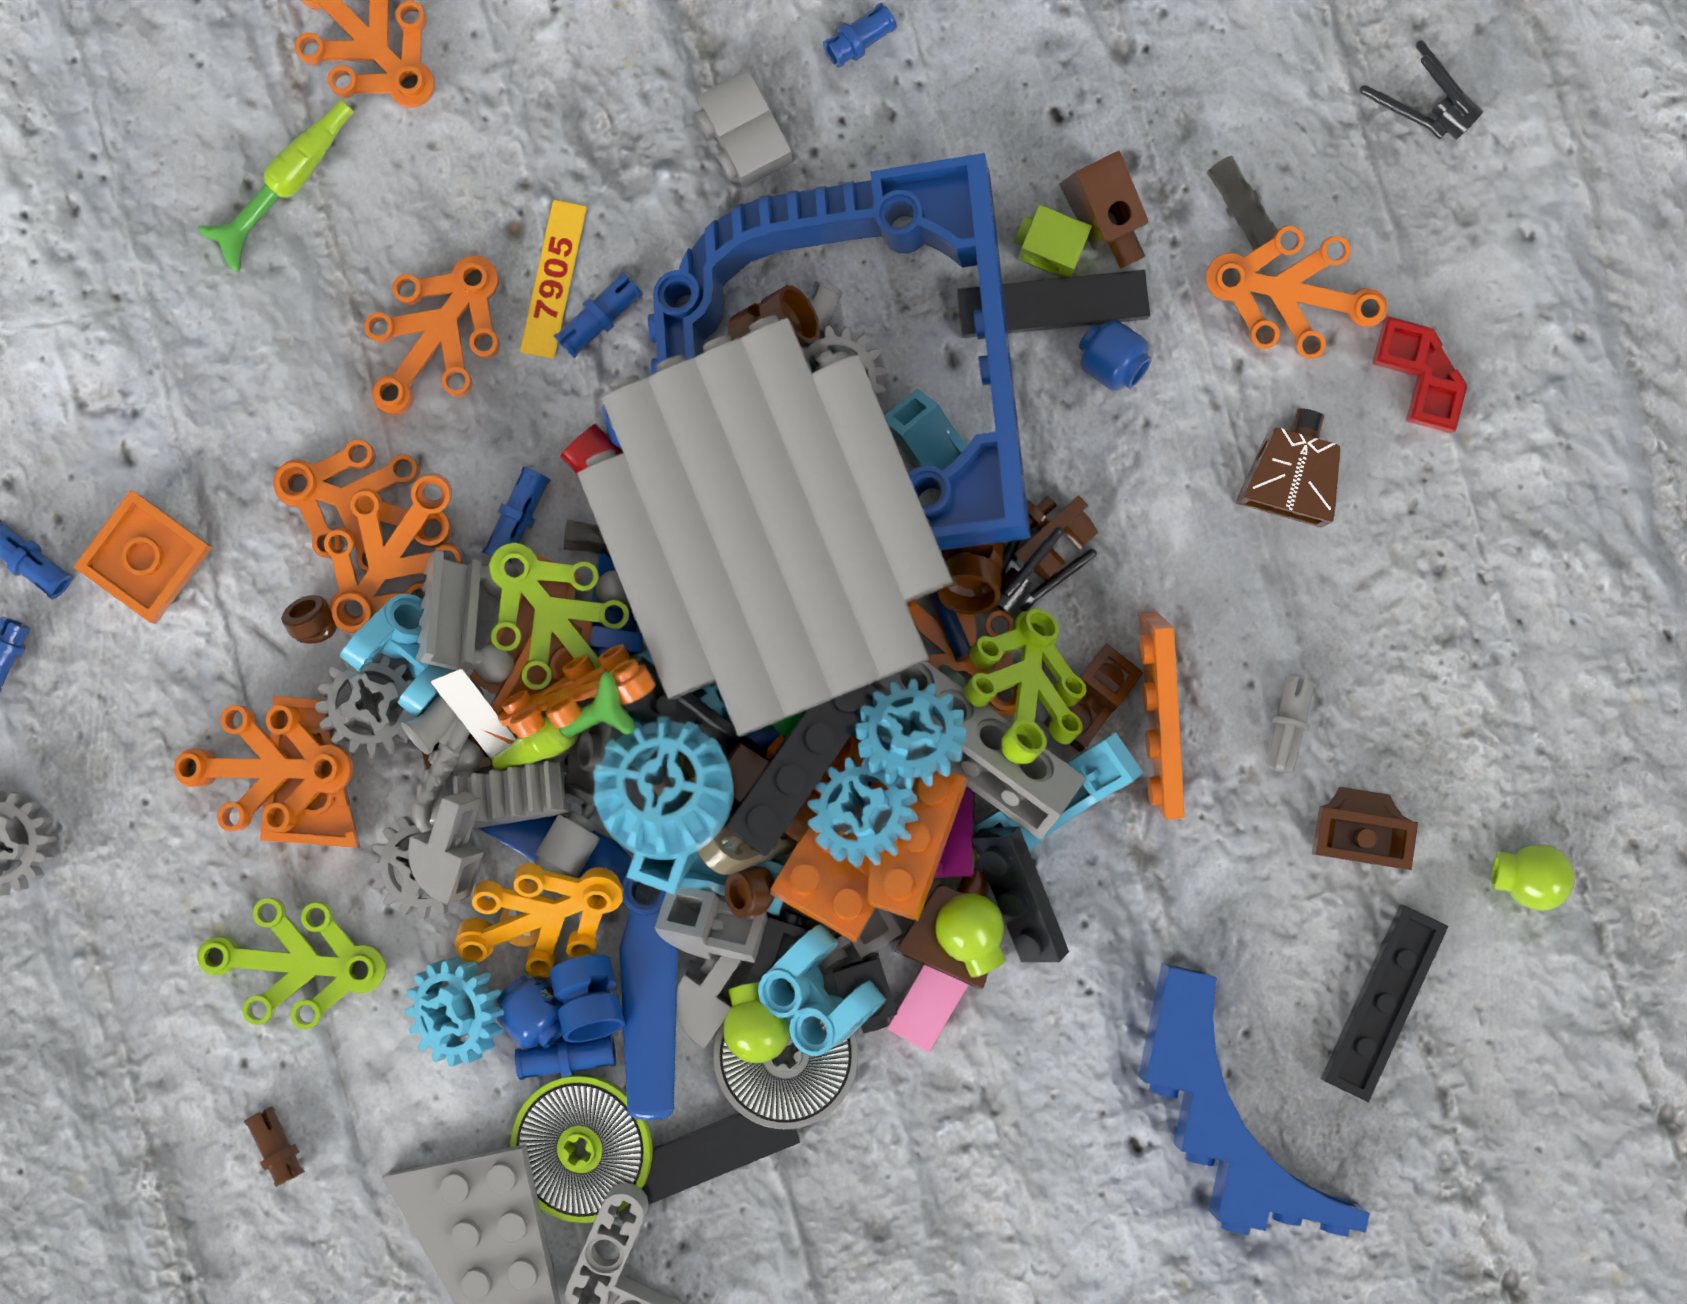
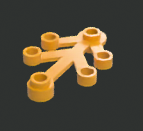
(594, 893)

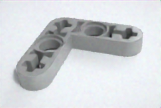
(612, 1286)

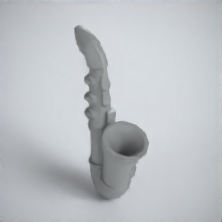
(435, 725)

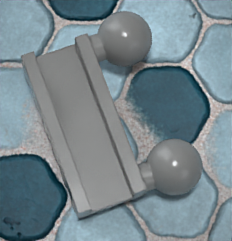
(451, 618)
(513, 793)

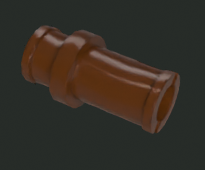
(274, 1147)

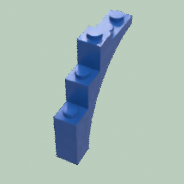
(1247, 1183)

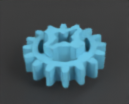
(927, 746)
(882, 817)
(454, 1011)

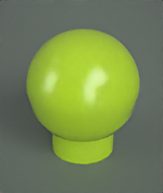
(1534, 876)
(971, 932)
(751, 1029)

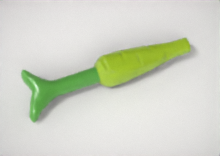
(282, 179)
(552, 741)

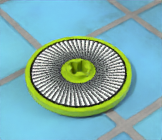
(576, 1110)

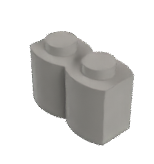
(744, 129)

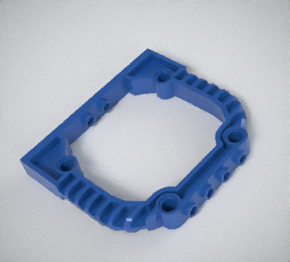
(950, 212)

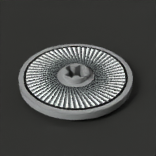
(785, 1095)

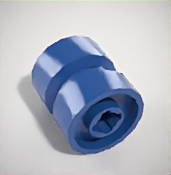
(588, 1005)

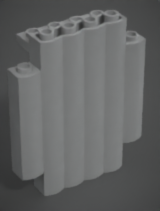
(763, 525)

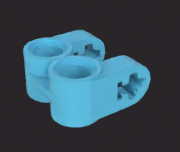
(386, 636)
(810, 1000)

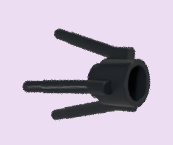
(1454, 111)
(1015, 583)

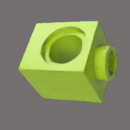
(1052, 241)

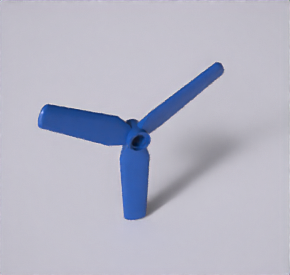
(646, 973)

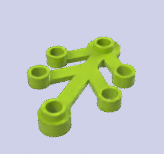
(550, 612)
(1037, 635)
(300, 963)

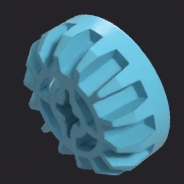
(655, 830)

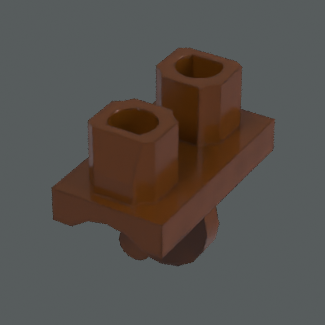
(1076, 526)

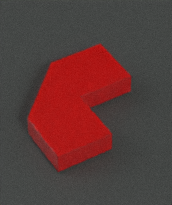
(1438, 386)

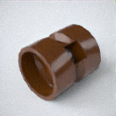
(784, 303)
(974, 577)

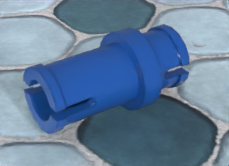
(855, 38)
(11, 644)

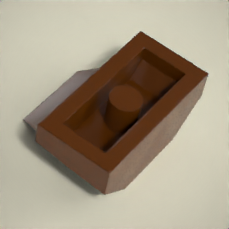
(1365, 830)

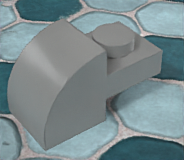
(442, 857)
(705, 926)
(699, 1002)

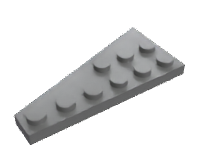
(480, 1226)

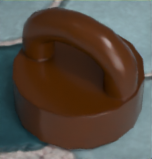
(309, 620)
(749, 892)

